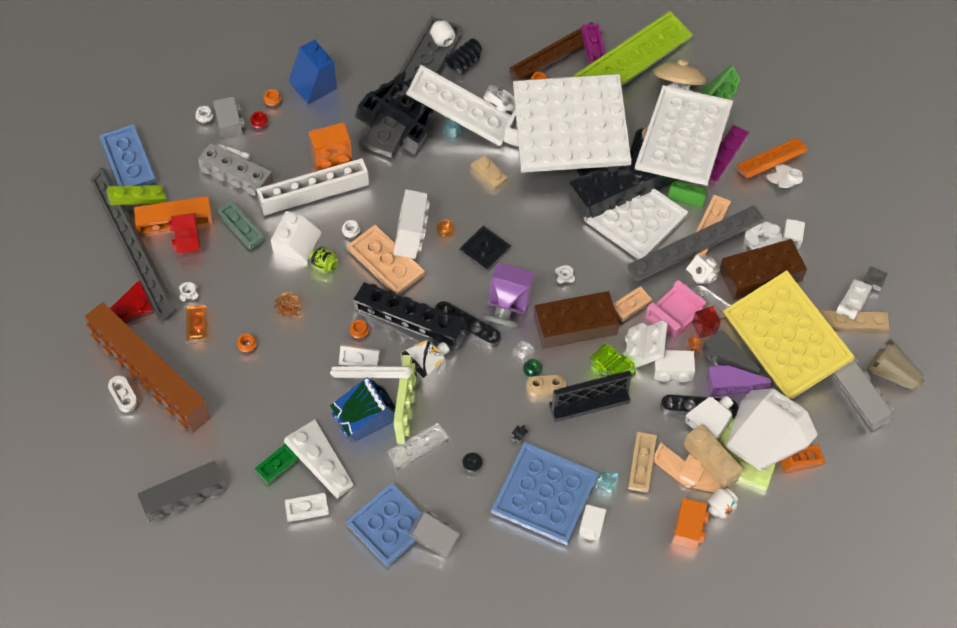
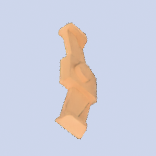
(688, 472)

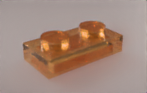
(196, 324)

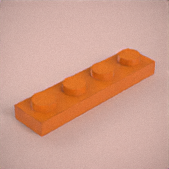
(771, 158)

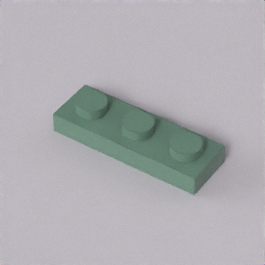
(240, 225)

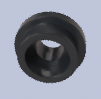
(519, 433)
(472, 467)

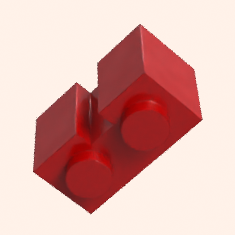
(185, 233)

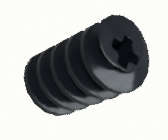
(464, 56)

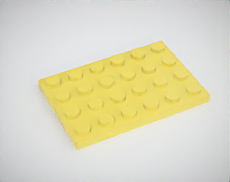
(788, 335)

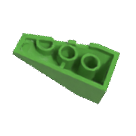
(723, 85)

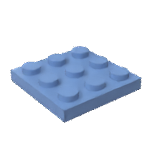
(385, 524)

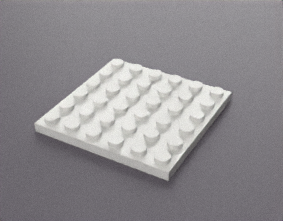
(571, 123)

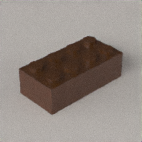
(756, 267)
(576, 319)

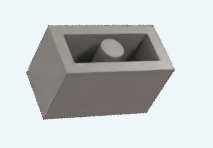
(227, 116)
(433, 533)

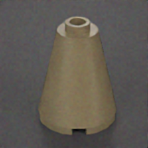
(895, 367)

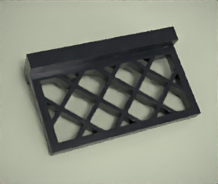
(594, 397)

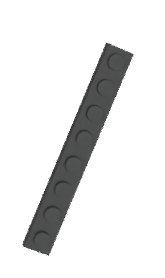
(695, 243)

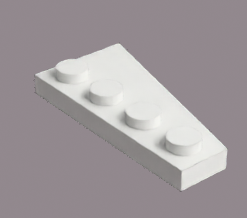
(317, 454)

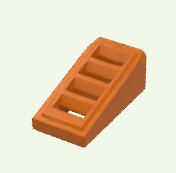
(791, 464)

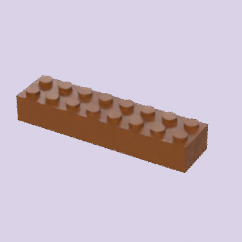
(147, 367)

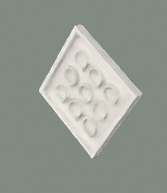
(640, 223)

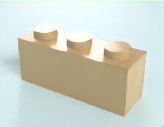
(713, 456)

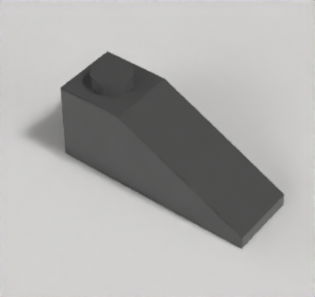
(725, 352)

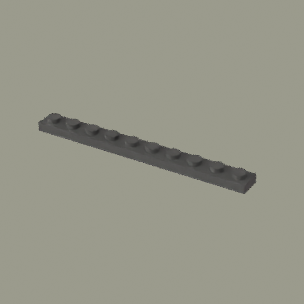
(134, 248)

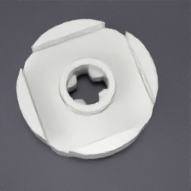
(502, 100)
(765, 229)

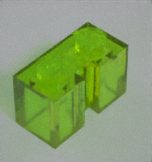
(608, 362)

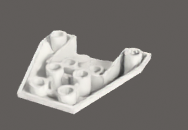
(769, 428)

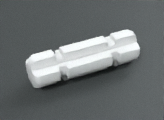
(244, 155)

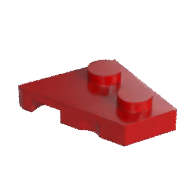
(132, 304)

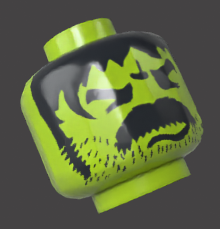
(323, 260)

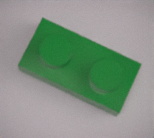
(276, 464)

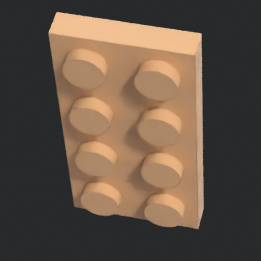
(376, 252)

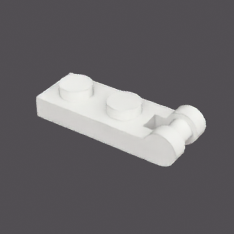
(854, 299)

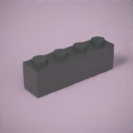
(182, 491)

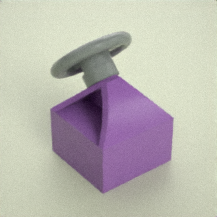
(509, 292)

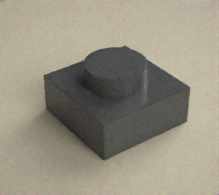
(875, 278)

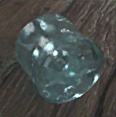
(449, 130)
(606, 481)

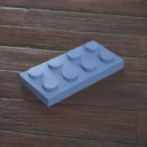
(127, 157)

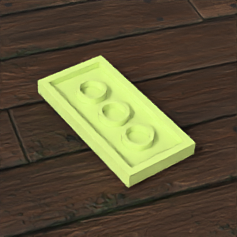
(404, 399)

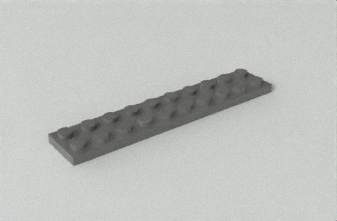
(386, 132)

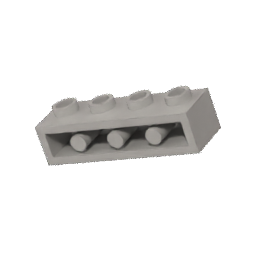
(234, 169)
(864, 395)

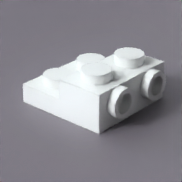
(645, 343)

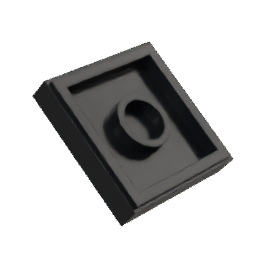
(485, 249)

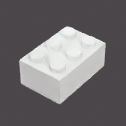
(411, 224)

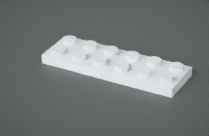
(459, 105)

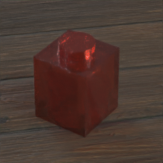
(706, 322)

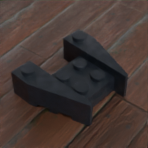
(394, 102)

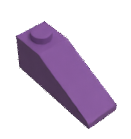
(733, 381)

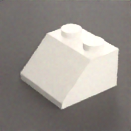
(295, 237)

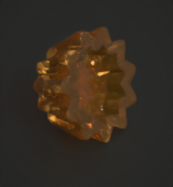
(288, 304)

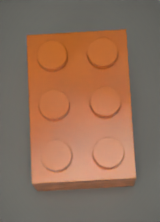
(330, 146)

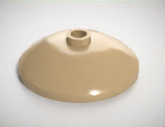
(680, 72)

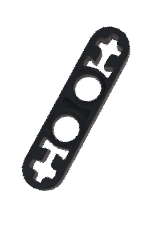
(471, 321)
(674, 399)

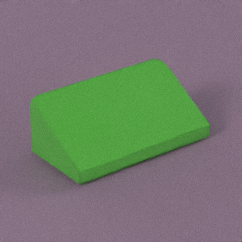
(687, 193)

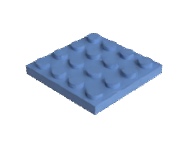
(545, 493)

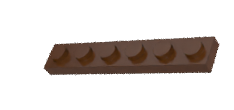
(548, 56)

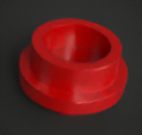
(259, 119)

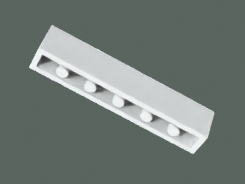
(313, 186)

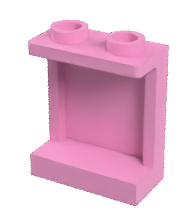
(676, 309)

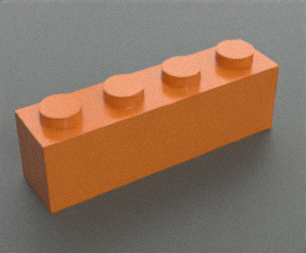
(155, 217)

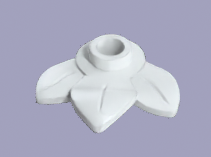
(786, 176)

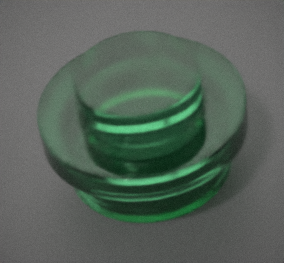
(532, 368)

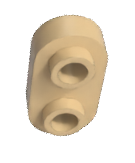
(545, 385)

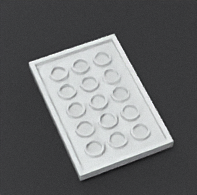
(684, 135)

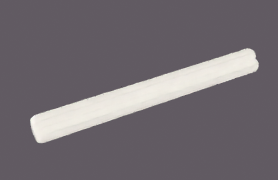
(371, 372)

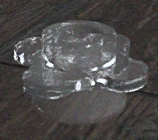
(523, 346)

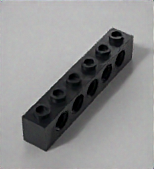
(399, 316)

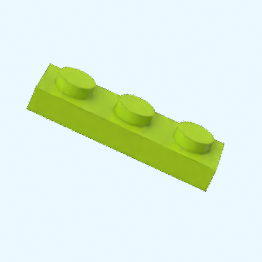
(135, 195)

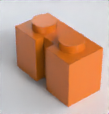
(690, 523)

